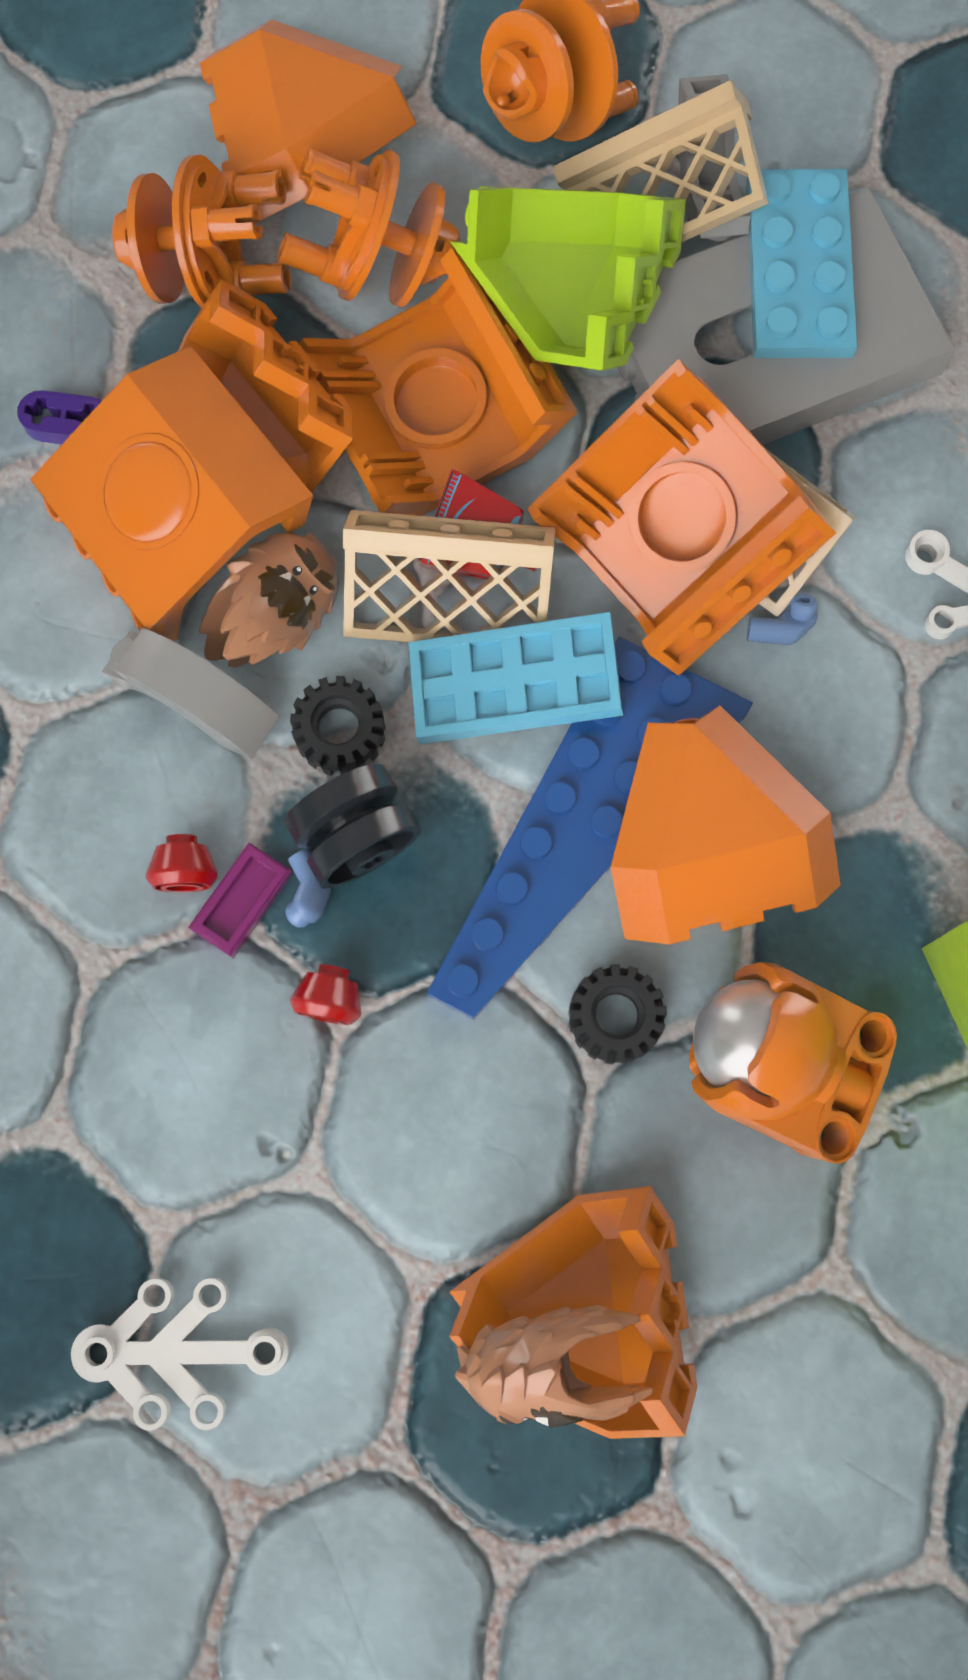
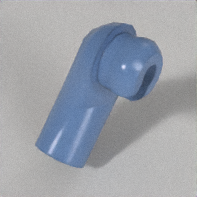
(789, 626)
(310, 897)

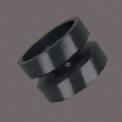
(352, 825)

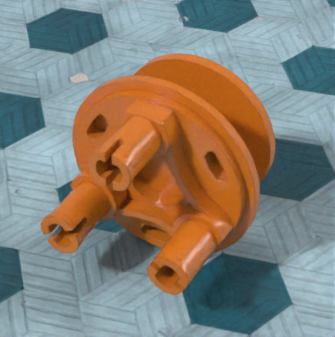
(556, 68)
(365, 202)
(198, 231)

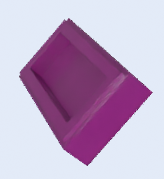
(241, 900)

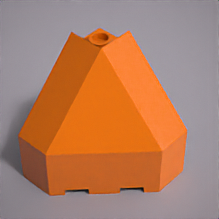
(295, 92)
(271, 381)
(716, 834)
(607, 1254)

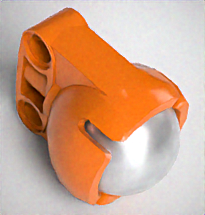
(791, 1060)

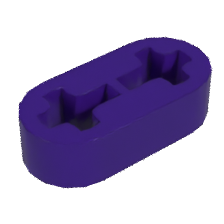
(66, 413)

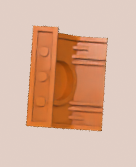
(440, 394)
(168, 486)
(683, 516)

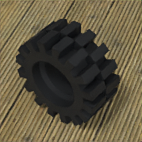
(338, 696)
(617, 982)

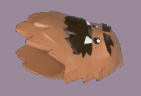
(270, 600)
(527, 1374)

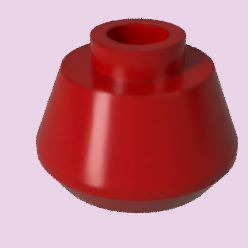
(181, 865)
(327, 996)

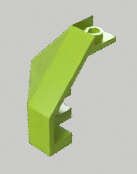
(572, 266)

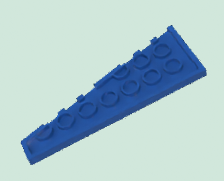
(568, 829)

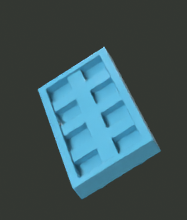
(802, 266)
(515, 678)

